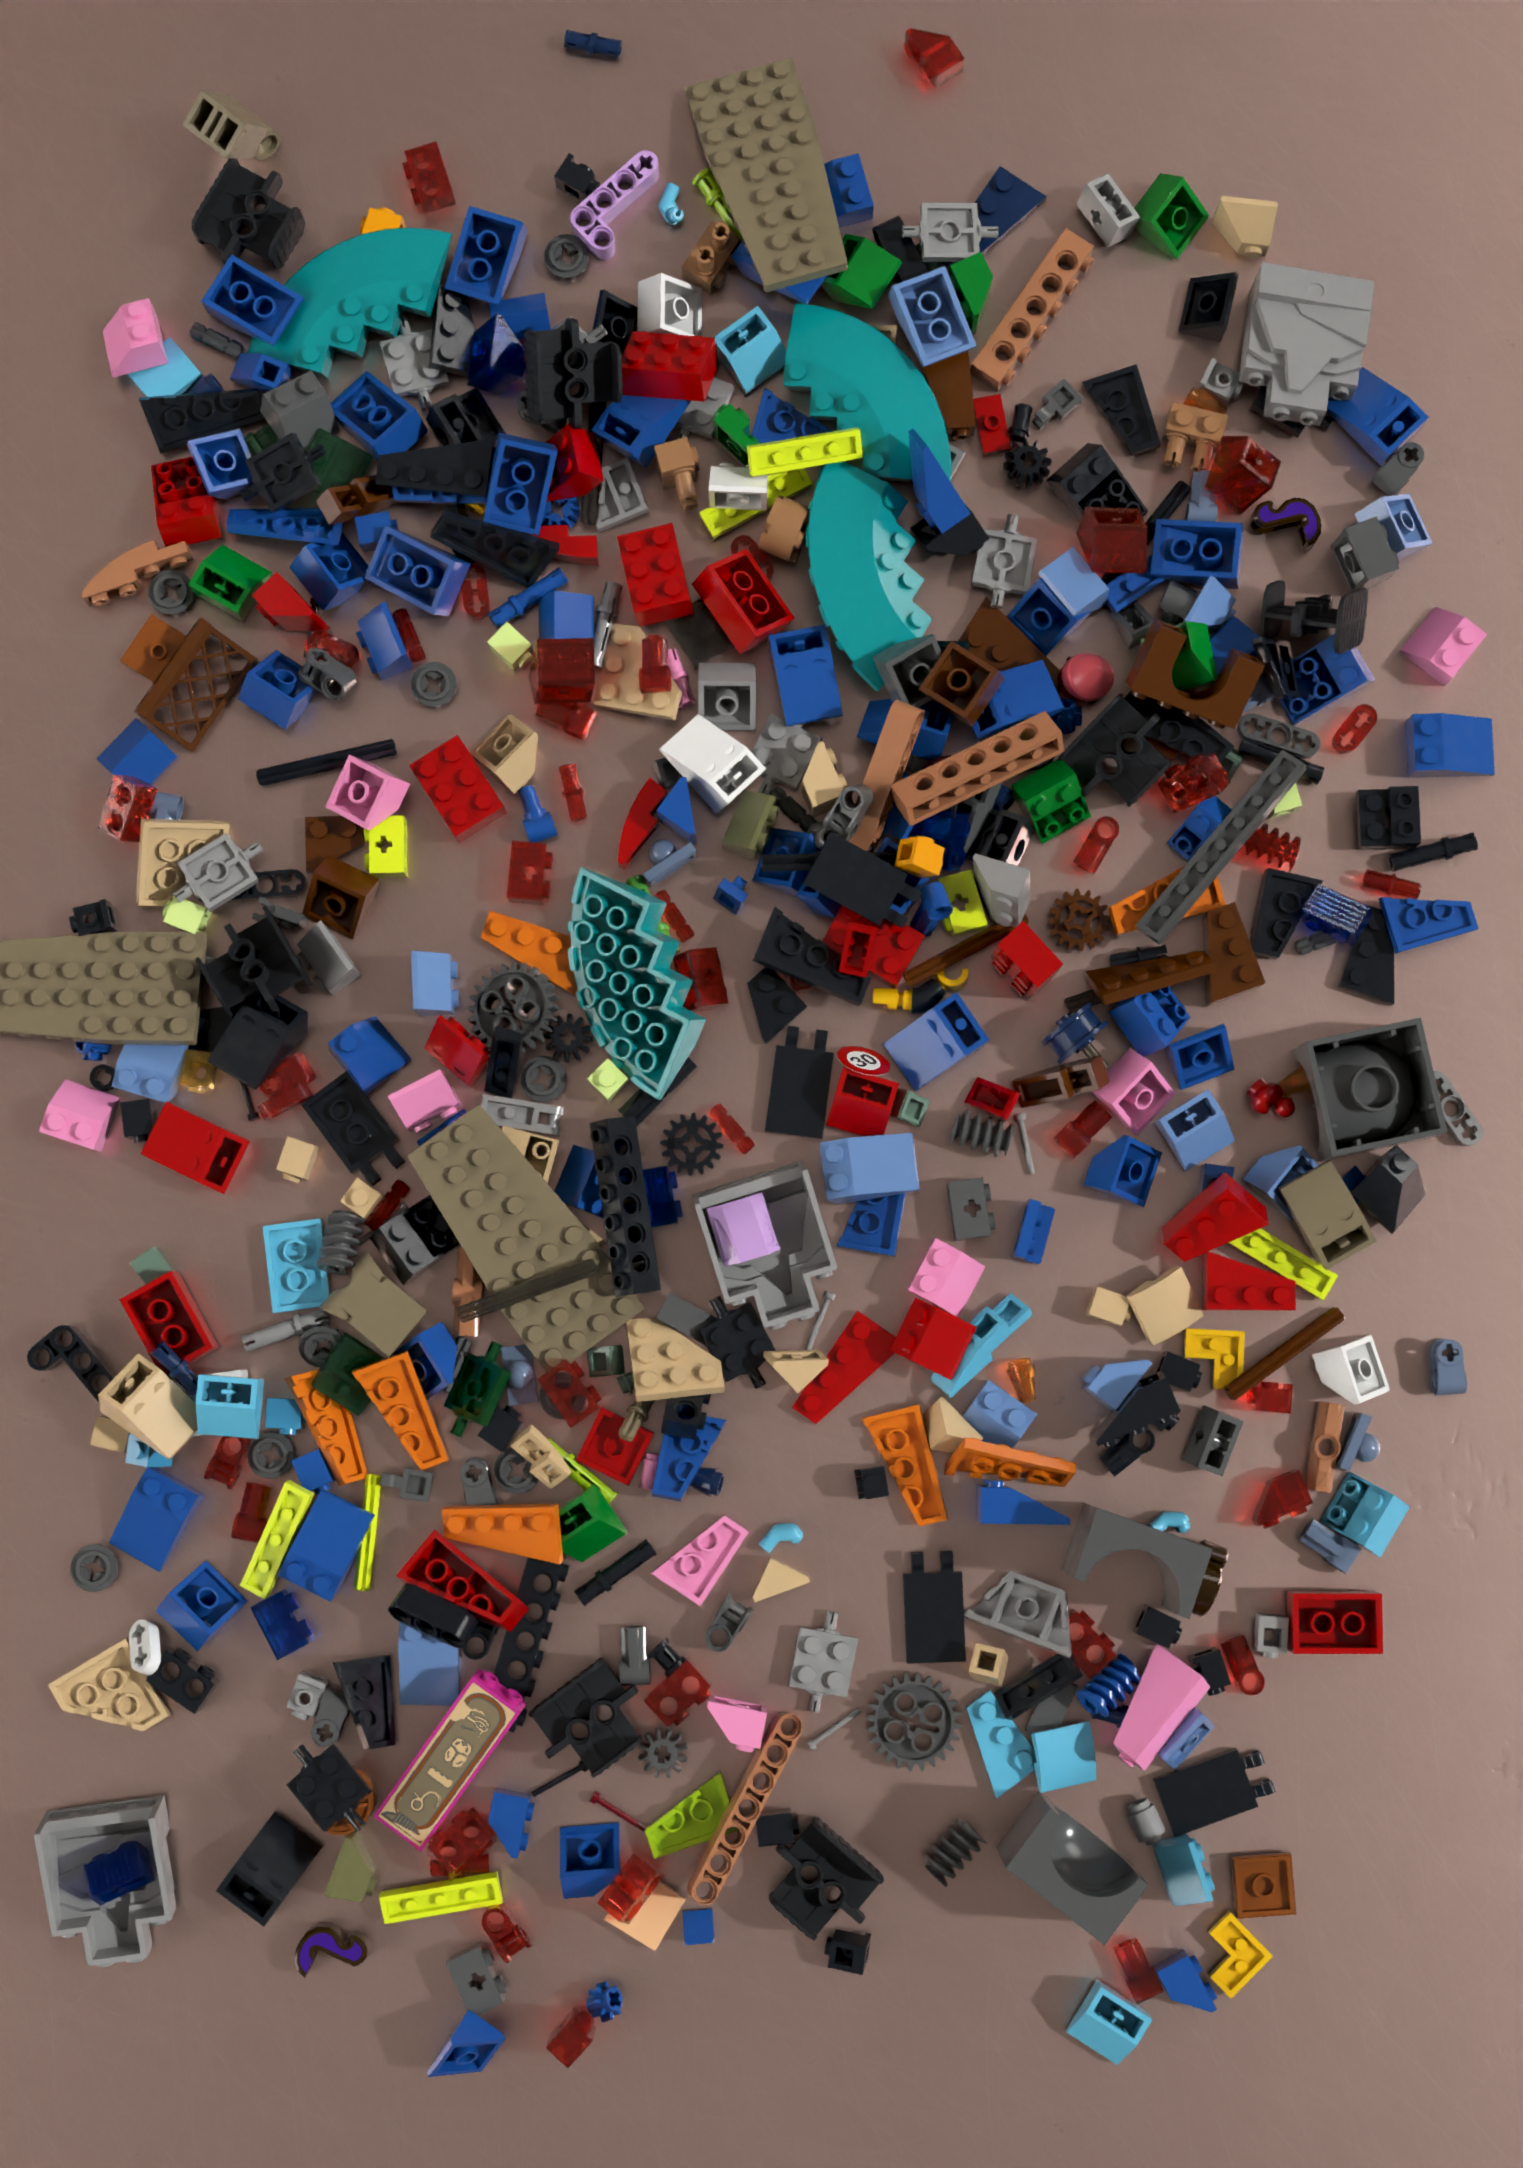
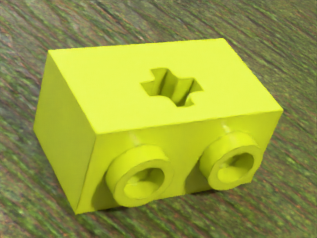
(394, 862)
(972, 917)

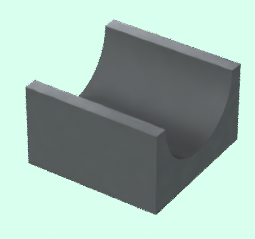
(1178, 1559)

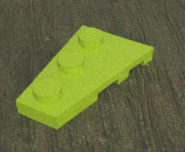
(690, 1820)

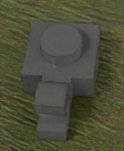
(1059, 402)
(287, 918)
(413, 1484)

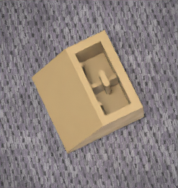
(821, 783)
(537, 1149)

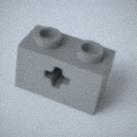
(1107, 210)

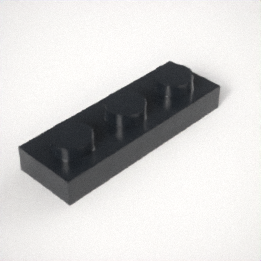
(504, 1062)
(1037, 1685)

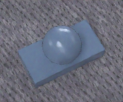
(667, 860)
(522, 1381)
(1358, 1443)

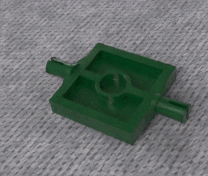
(477, 1389)

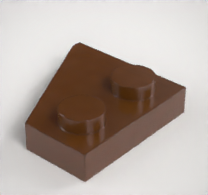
(330, 837)

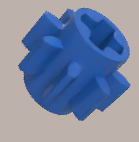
(1069, 717)
(92, 1051)
(604, 2001)

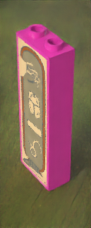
(450, 1759)

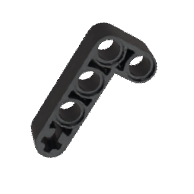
(71, 1355)

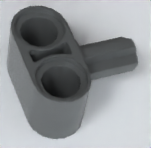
(1176, 602)

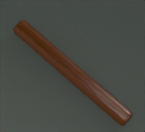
(957, 953)
(1284, 1353)

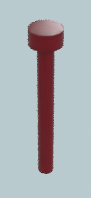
(595, 1798)

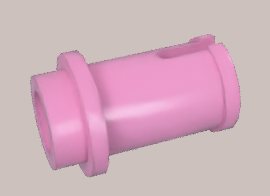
(649, 1470)

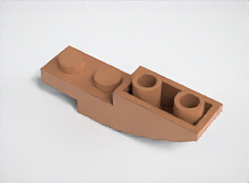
(123, 574)

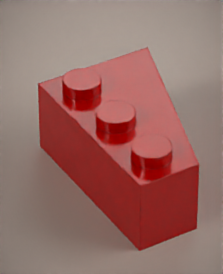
(1213, 1219)
(1241, 1287)

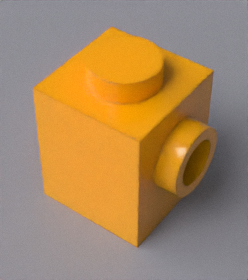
(380, 219)
(919, 856)

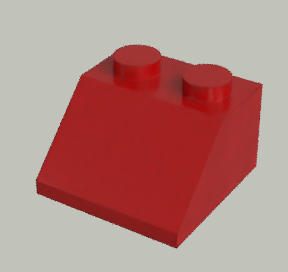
(286, 607)
(933, 1338)

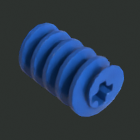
(1109, 1685)

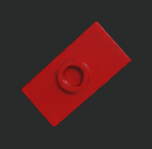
(991, 425)

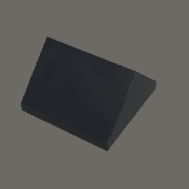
(1208, 306)
(617, 318)

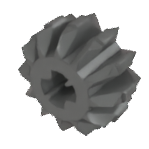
(653, 1755)

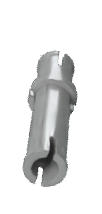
(607, 612)
(285, 1329)

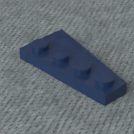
(1004, 204)

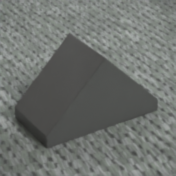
(1132, 623)

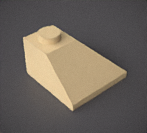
(1246, 224)
(509, 753)

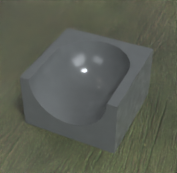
(1372, 1089)
(1071, 1867)

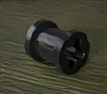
(666, 1657)

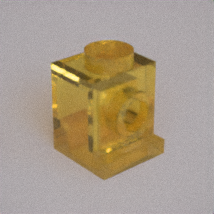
(193, 1062)

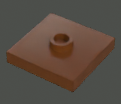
(152, 648)
(1263, 1885)

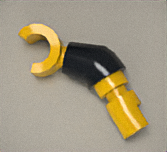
(923, 997)

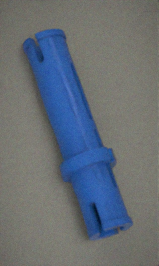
(533, 594)

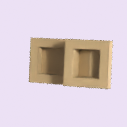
(545, 1459)

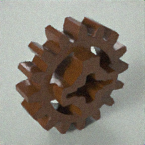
(1072, 909)

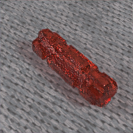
(408, 635)
(675, 917)
(731, 1128)
(387, 1205)

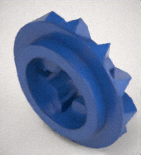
(570, 513)

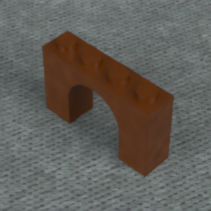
(1219, 702)

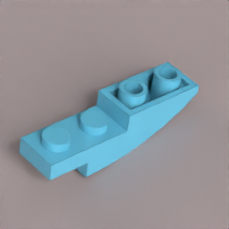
(992, 1329)

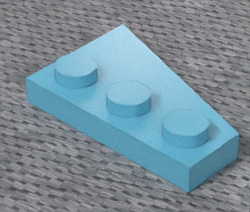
(1001, 1743)

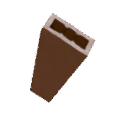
(953, 391)

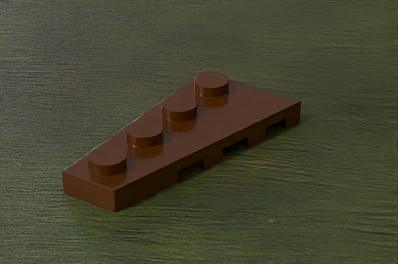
(1002, 643)
(1141, 977)

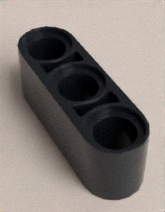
(889, 237)
(433, 1615)

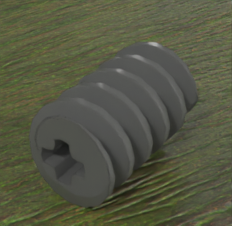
(981, 1133)
(338, 1242)
(952, 1851)

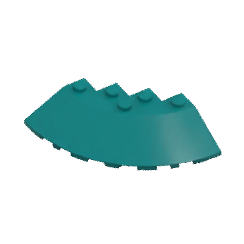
(359, 290)
(864, 384)
(861, 565)
(628, 981)

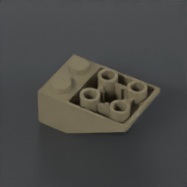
(1327, 1215)

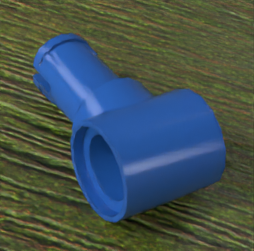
(537, 821)

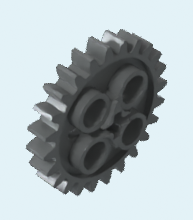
(535, 994)
(923, 1696)

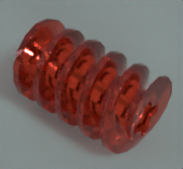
(1274, 846)

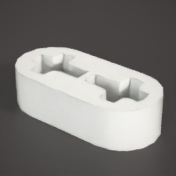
(144, 1647)

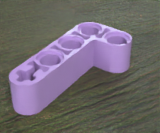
(619, 199)

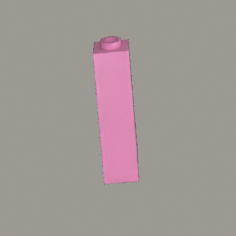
(1158, 1707)

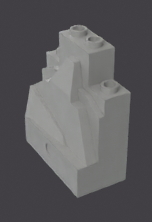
(1304, 339)
(781, 1278)
(72, 1838)

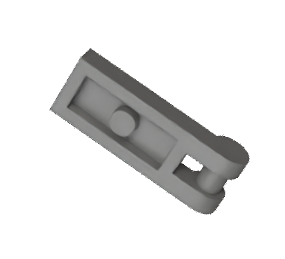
(522, 1114)

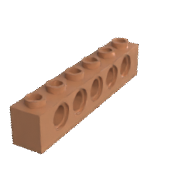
(1067, 249)
(977, 768)

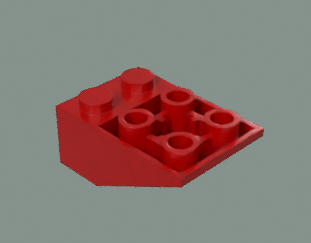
(183, 504)
(461, 1055)
(195, 1147)

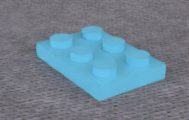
(292, 1267)

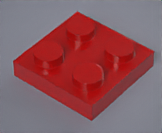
(611, 1454)

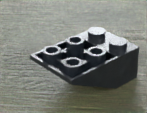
(1093, 481)
(259, 1039)
(415, 1240)
(1146, 1403)
(269, 1868)

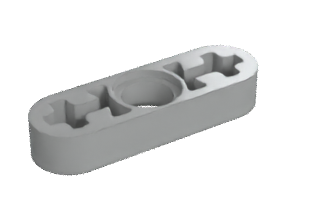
(1463, 1110)

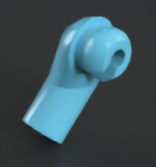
(668, 206)
(1166, 1519)
(781, 1532)

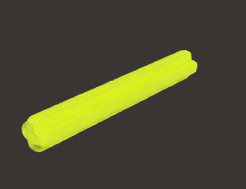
(366, 1551)

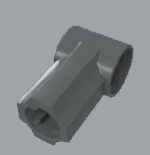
(634, 1663)

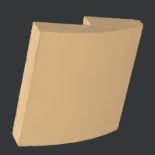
(1165, 1305)

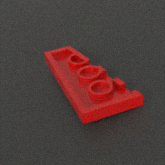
(851, 1361)

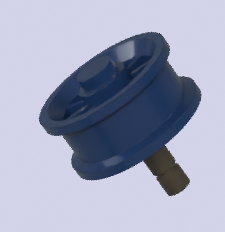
(1076, 1034)

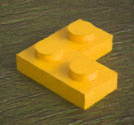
(1223, 1347)
(1244, 1957)

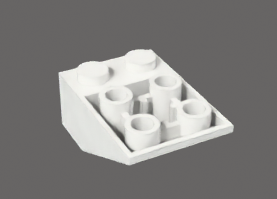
(712, 762)

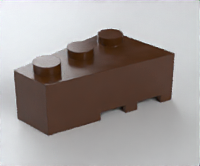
(1232, 955)

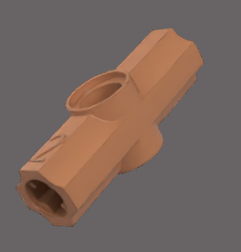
(466, 1289)
(1327, 1426)

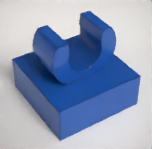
(731, 894)

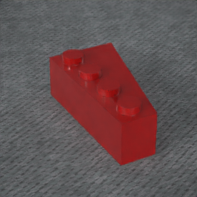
(456, 1578)

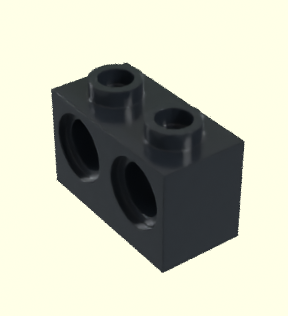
(689, 1406)
(179, 1687)

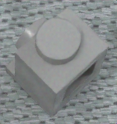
(1219, 391)
(1278, 1644)
(311, 1685)

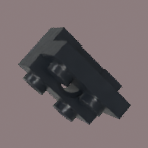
(463, 419)
(1401, 818)
(1002, 837)

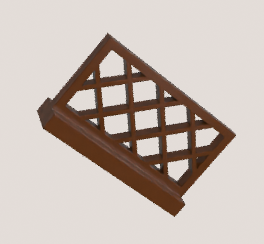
(173, 671)

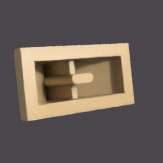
(797, 1366)
(946, 1427)
(777, 1579)

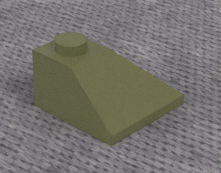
(353, 1871)

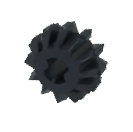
(1017, 458)
(561, 1031)

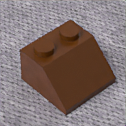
(962, 683)
(340, 896)

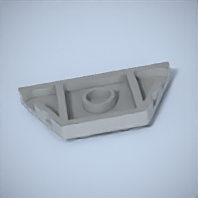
(1027, 1611)

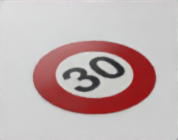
(863, 1060)

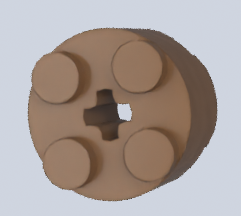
(785, 529)

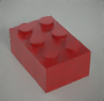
(669, 366)
(655, 575)
(742, 600)
(458, 788)
(892, 948)
(1025, 960)
(168, 1313)
(1335, 1622)

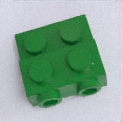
(733, 431)

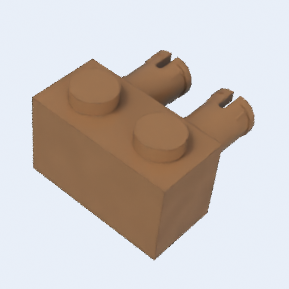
(711, 257)
(1195, 429)
(677, 469)

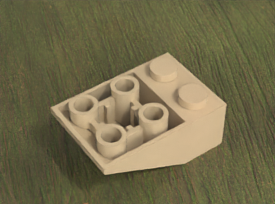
(150, 1407)

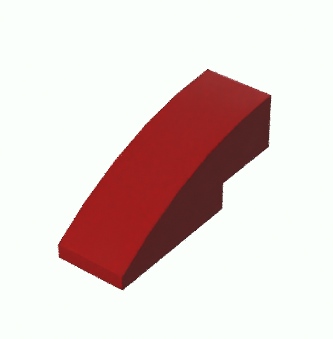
(572, 549)
(640, 821)

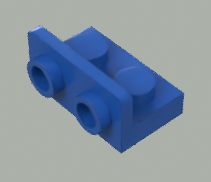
(1033, 1232)

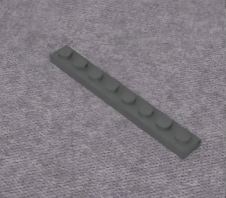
(1221, 847)

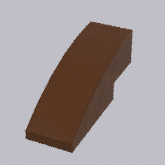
(354, 500)
(1061, 1081)

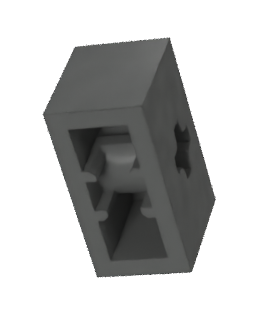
(963, 1224)
(1212, 1440)
(475, 1996)

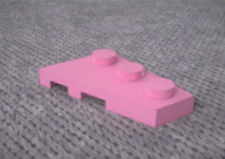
(703, 1560)

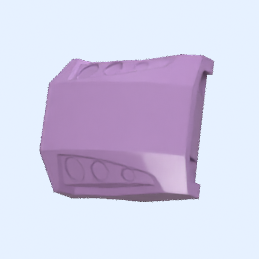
(742, 1229)

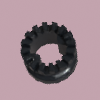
(97, 1084)

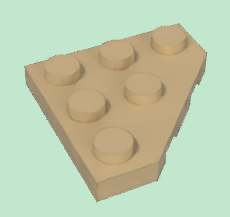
(619, 678)
(162, 847)
(669, 1363)
(111, 1691)

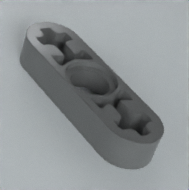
(1261, 721)

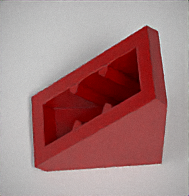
(857, 949)
(992, 1099)

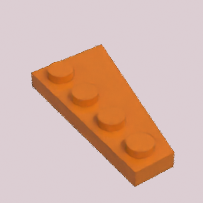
(1131, 909)
(533, 946)
(402, 1402)
(331, 1428)
(907, 1451)
(1008, 1463)
(512, 1528)

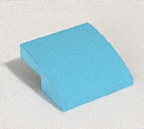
(168, 378)
(1064, 1756)

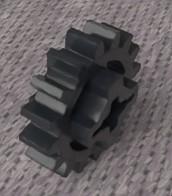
(691, 1157)

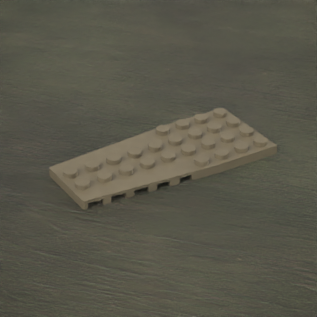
(770, 171)
(104, 987)
(519, 1232)

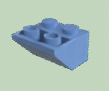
(1196, 1130)

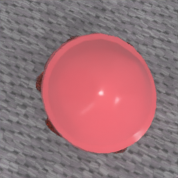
(1085, 678)

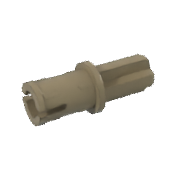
(636, 1415)

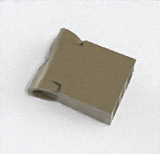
(230, 127)
(375, 1306)

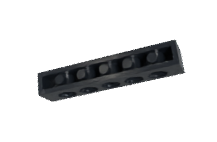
(625, 1206)
(538, 1628)

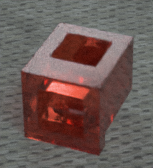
(1271, 1398)

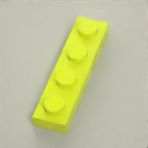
(804, 451)
(782, 483)
(1286, 1262)
(277, 1539)
(440, 1897)

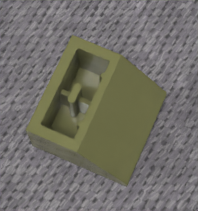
(749, 823)

